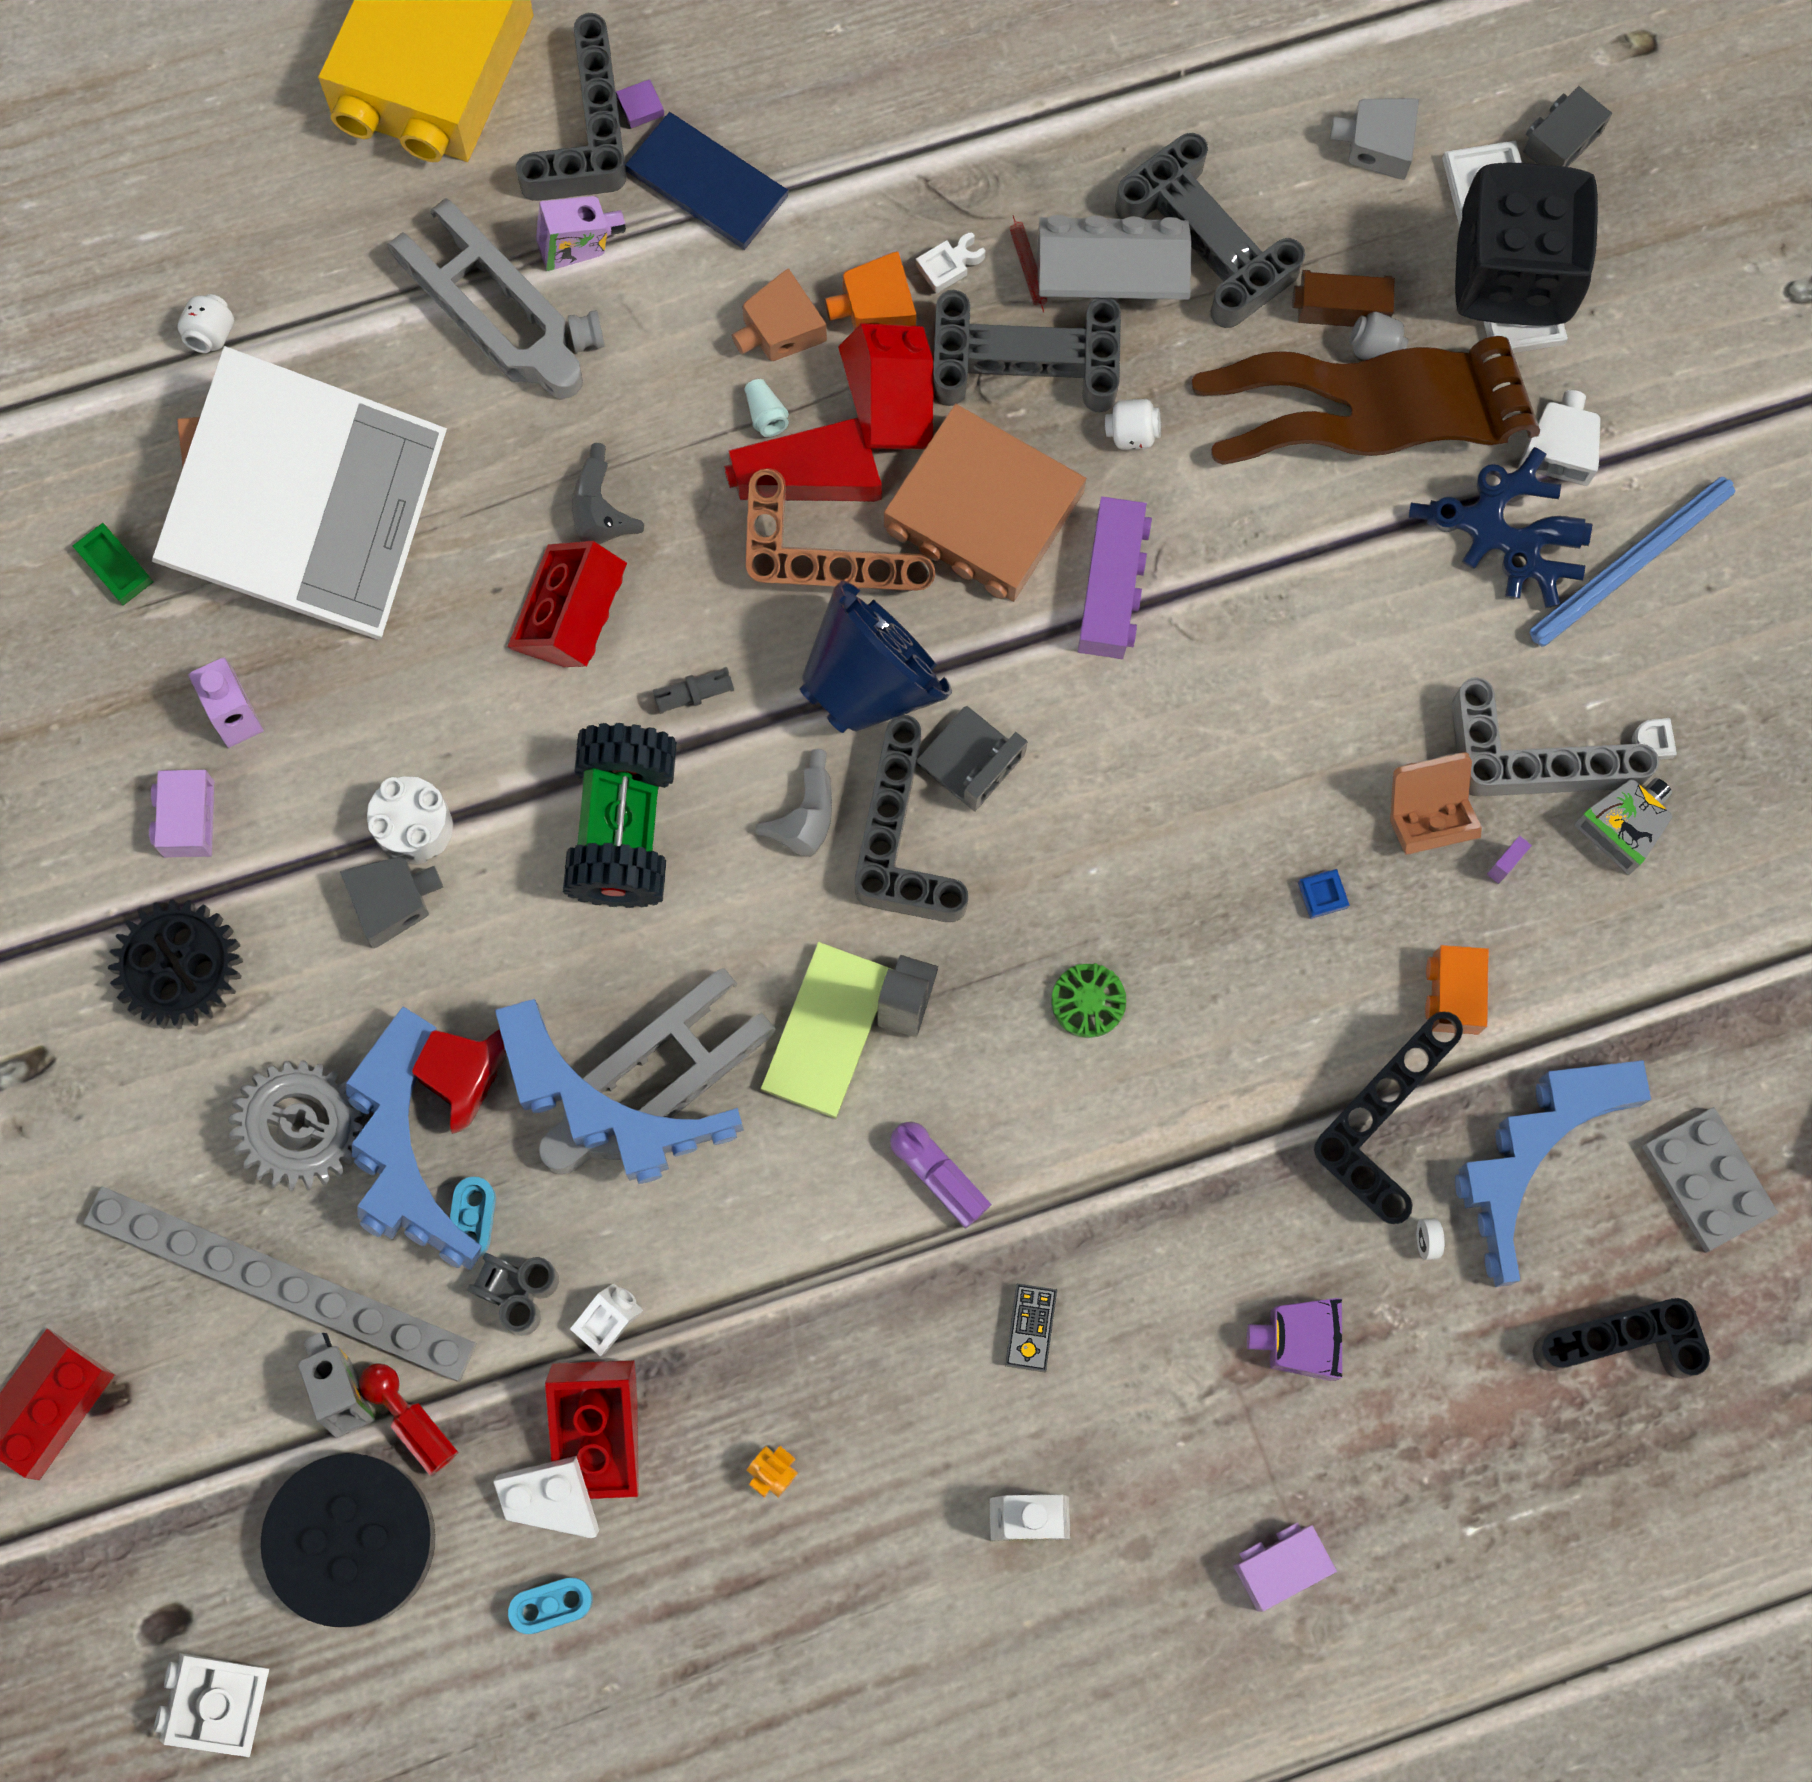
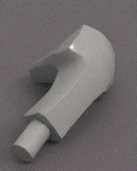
(807, 826)

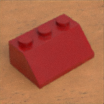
(568, 603)
(47, 1403)

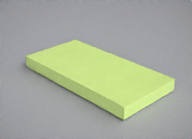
(826, 1031)

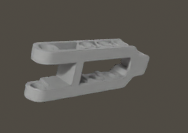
(544, 362)
(558, 1147)

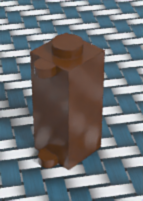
(1341, 298)

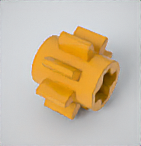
(772, 1471)

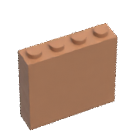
(983, 503)

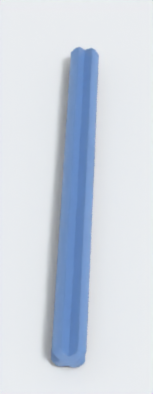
(1632, 561)

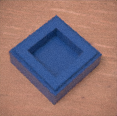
(1323, 894)

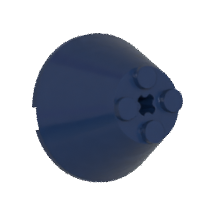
(867, 665)

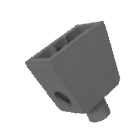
(389, 896)

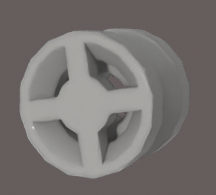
(586, 331)

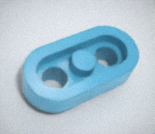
(474, 1218)
(551, 1605)

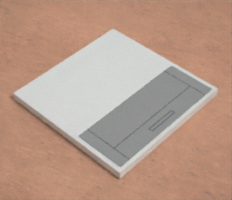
(300, 494)

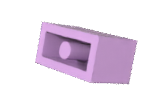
(183, 813)
(1283, 1567)

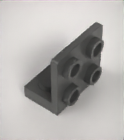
(972, 757)

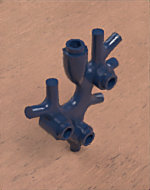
(1490, 531)

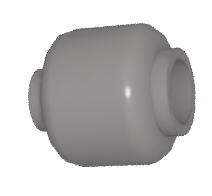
(1377, 335)

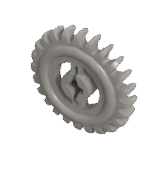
(260, 1109)

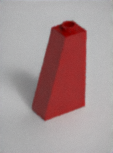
(815, 463)

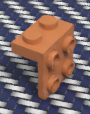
(1433, 804)

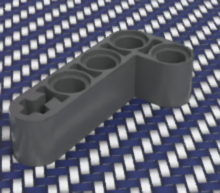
(906, 995)

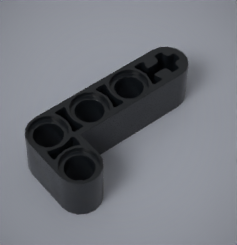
(1616, 1339)

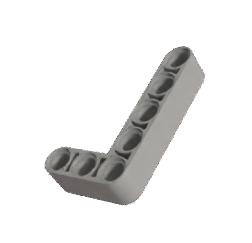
(1537, 761)

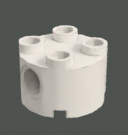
(409, 819)

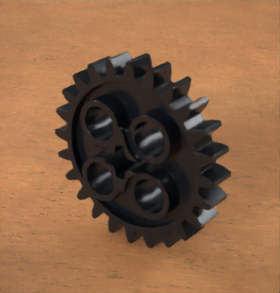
(144, 984)

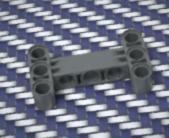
(1212, 230)
(1027, 350)

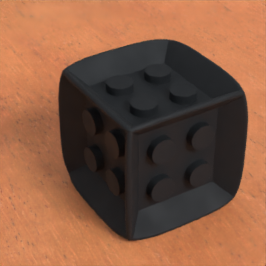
(1526, 244)

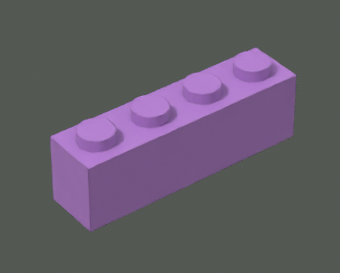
(1112, 578)

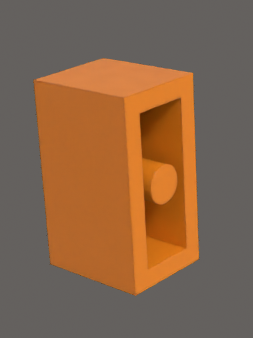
(1458, 987)

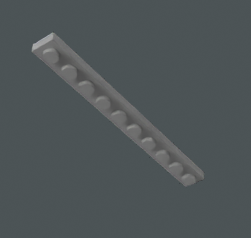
(280, 1284)

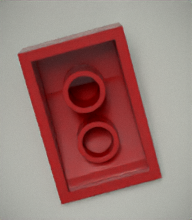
(891, 384)
(596, 1419)

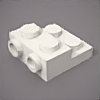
(211, 1705)

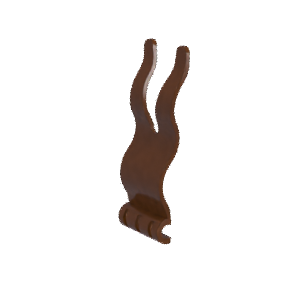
(1393, 399)

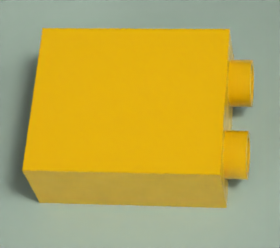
(423, 70)

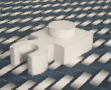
(946, 265)

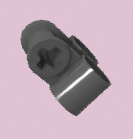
(509, 1287)

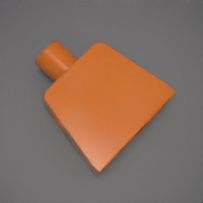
(874, 294)

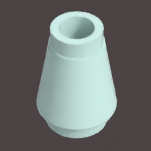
(765, 409)

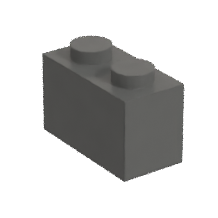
(1568, 129)

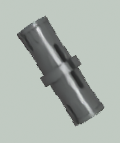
(693, 690)

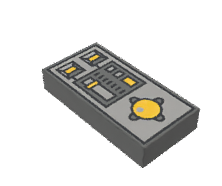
(1031, 1327)

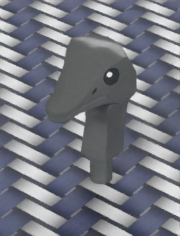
(591, 513)

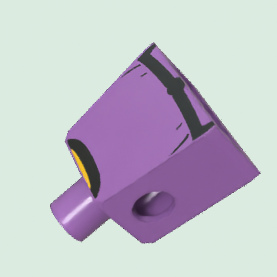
(1303, 1338)

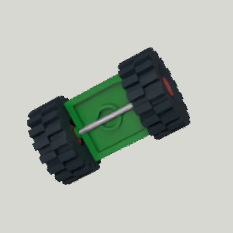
(618, 815)

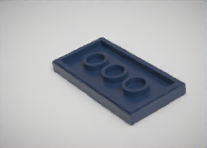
(706, 180)

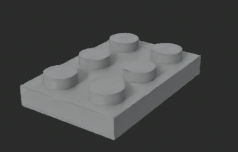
(1710, 1180)

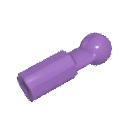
(938, 1172)

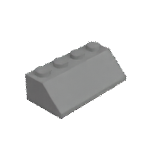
(1114, 257)

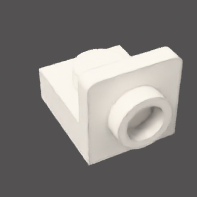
(606, 1318)

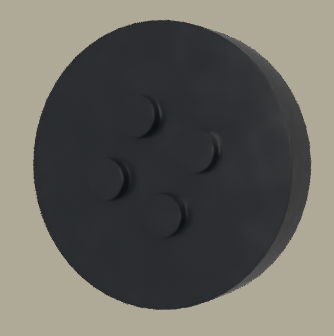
(347, 1540)

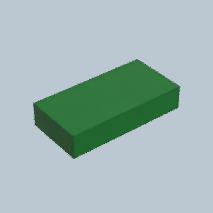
(113, 564)

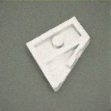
(548, 1498)

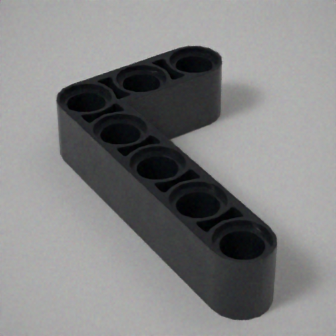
(1380, 1111)

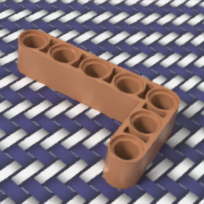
(820, 557)

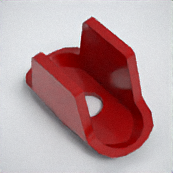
(460, 1072)

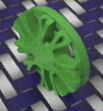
(1088, 1000)

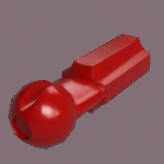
(410, 1422)

